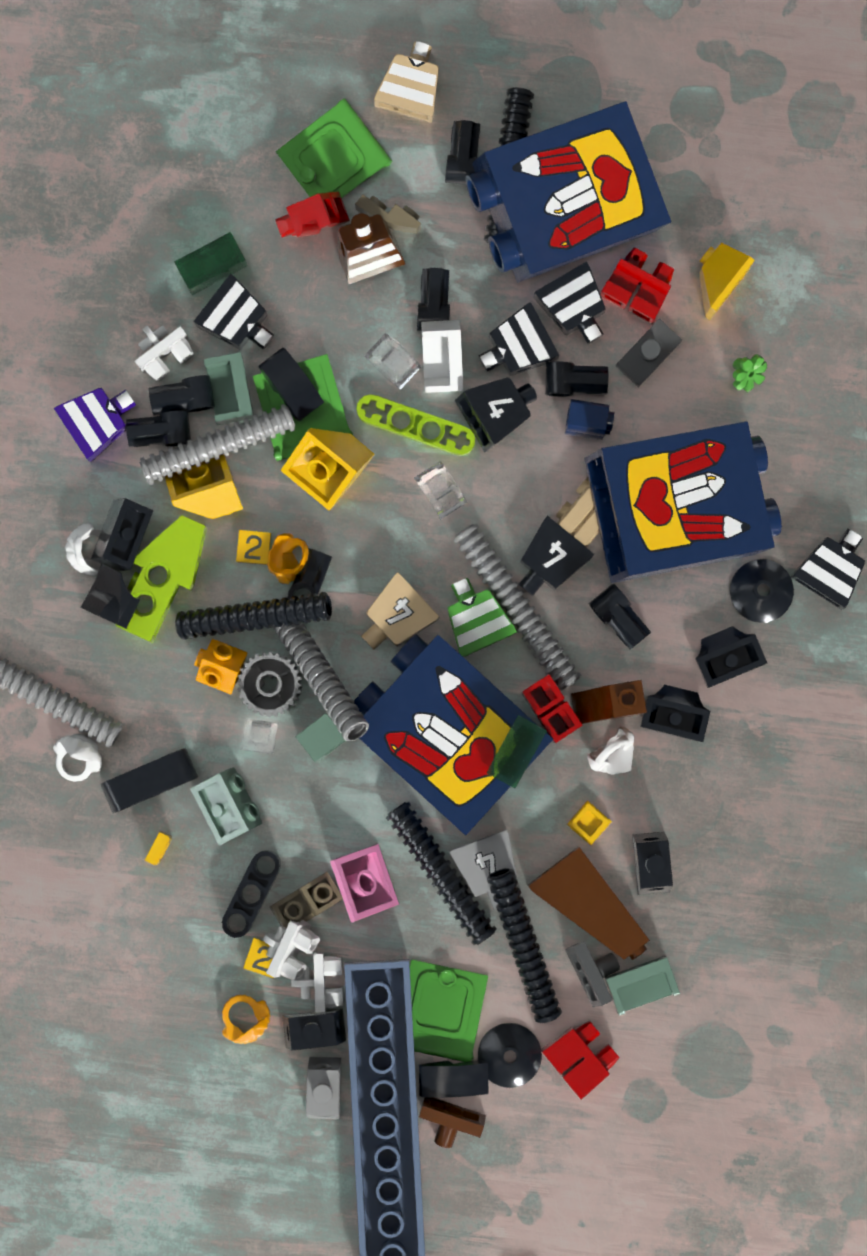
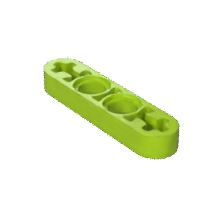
(414, 429)

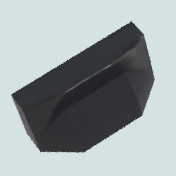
(110, 598)
(728, 655)
(676, 713)

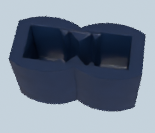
(589, 419)

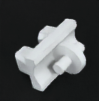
(174, 342)
(285, 948)
(324, 996)

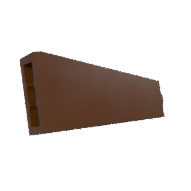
(609, 702)
(587, 900)

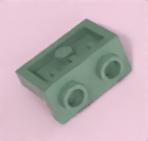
(226, 805)

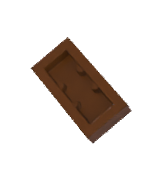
(451, 1120)

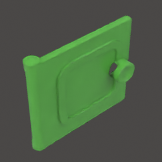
(335, 149)
(326, 417)
(445, 1009)

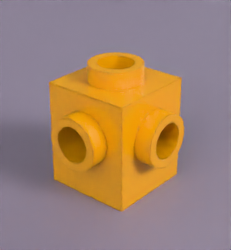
(220, 665)

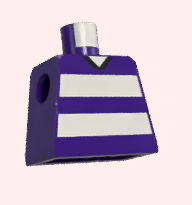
(95, 420)

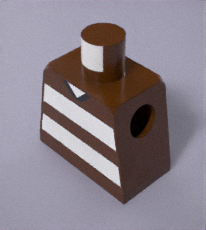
(367, 248)

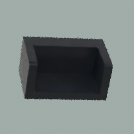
(122, 534)

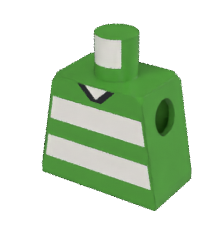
(477, 619)

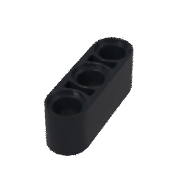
(149, 780)
(251, 910)

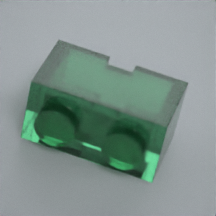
(211, 263)
(516, 751)

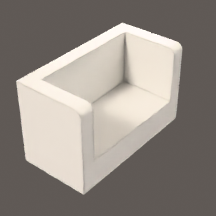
(442, 356)

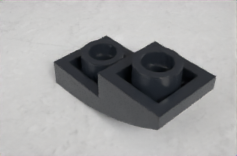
(291, 384)
(453, 1080)

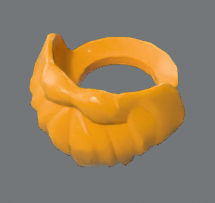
(282, 560)
(234, 1033)

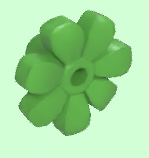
(748, 372)

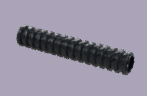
(514, 128)
(253, 615)
(441, 873)
(524, 945)

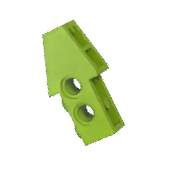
(177, 551)

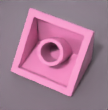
(364, 883)

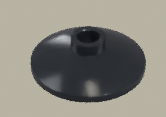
(746, 597)
(515, 1038)

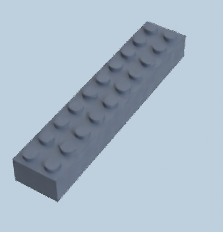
(384, 1108)

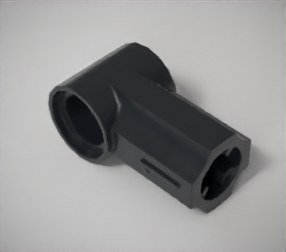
(463, 151)
(434, 296)
(567, 379)
(191, 395)
(166, 429)
(312, 574)
(615, 611)

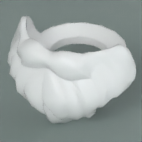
(74, 546)
(80, 748)
(614, 756)

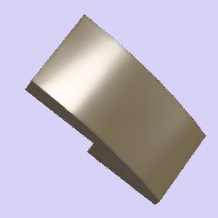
(397, 219)
(307, 901)

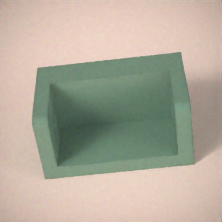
(229, 388)
(320, 738)
(642, 984)

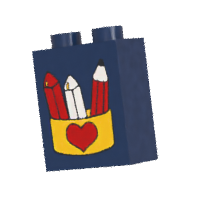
(567, 193)
(682, 501)
(441, 729)

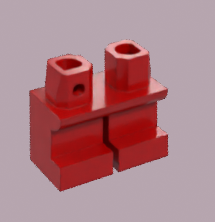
(312, 215)
(626, 279)
(551, 709)
(573, 1046)

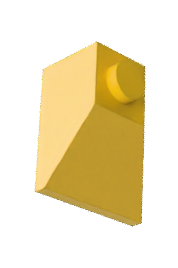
(720, 275)
(327, 464)
(205, 489)

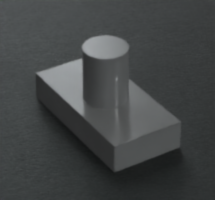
(648, 352)
(592, 972)

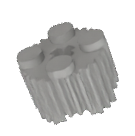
(251, 684)

